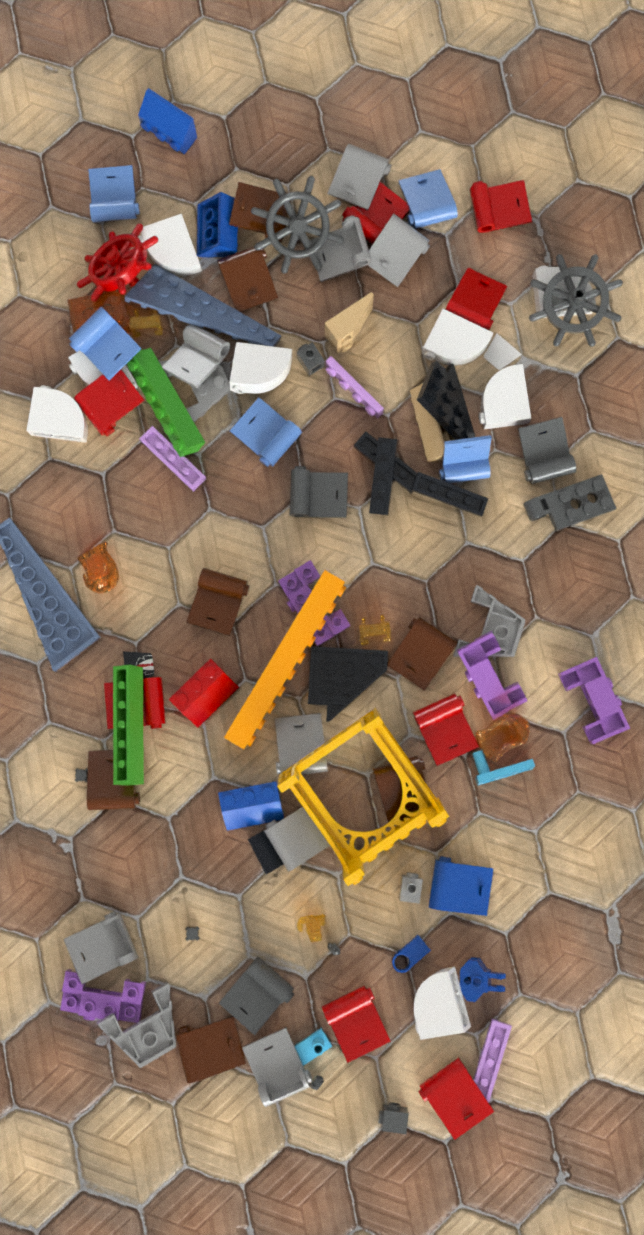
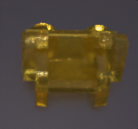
(146, 322)
(374, 630)
(313, 926)

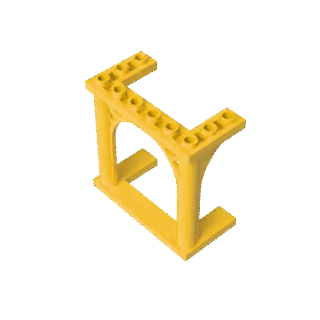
(352, 859)

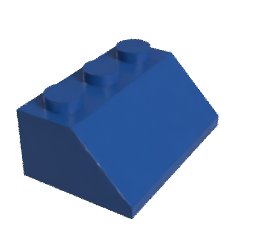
(167, 122)
(214, 233)
(251, 805)

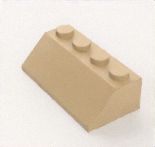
(431, 431)

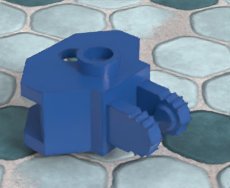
(480, 979)

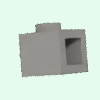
(410, 888)

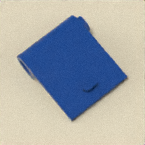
(460, 887)

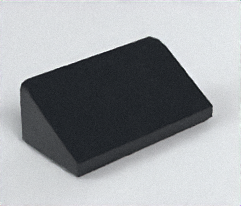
(265, 852)

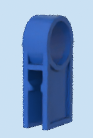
(414, 950)

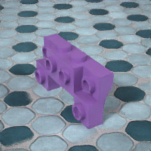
(297, 591)
(481, 672)
(600, 698)
(99, 1003)

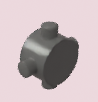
(81, 775)
(192, 933)
(334, 949)
(317, 1082)

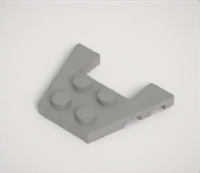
(208, 393)
(501, 620)
(148, 1037)

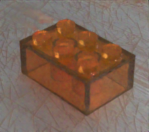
(112, 301)

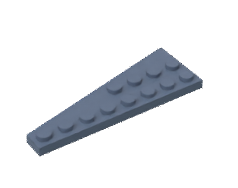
(189, 304)
(55, 615)

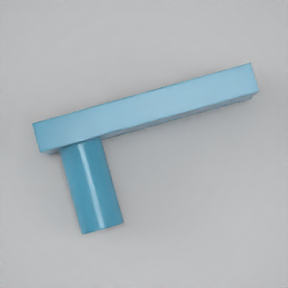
(486, 776)
(313, 1046)

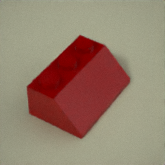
(203, 693)

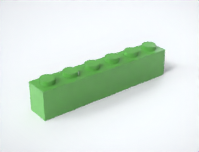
(165, 403)
(128, 725)

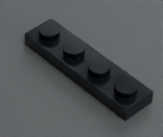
(402, 472)
(383, 476)
(449, 494)

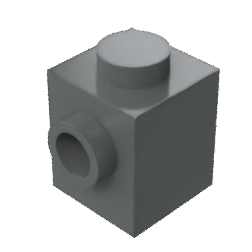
(310, 358)
(393, 1118)

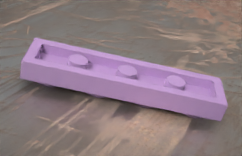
(358, 392)
(168, 455)
(491, 1056)

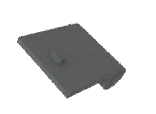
(546, 453)
(315, 494)
(256, 995)

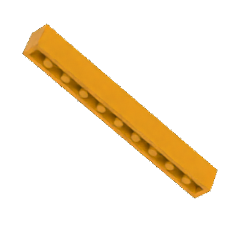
(284, 659)

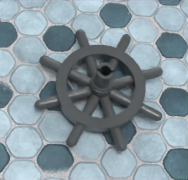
(297, 224)
(575, 300)

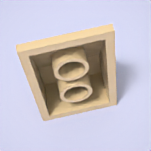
(346, 325)

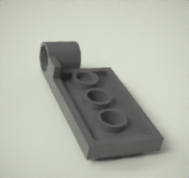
(559, 508)

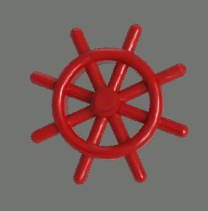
(110, 261)

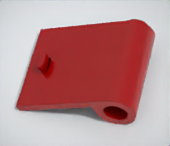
(498, 205)
(379, 212)
(476, 298)
(108, 401)
(152, 703)
(445, 726)
(356, 1023)
(454, 1097)

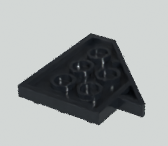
(445, 401)
(342, 675)

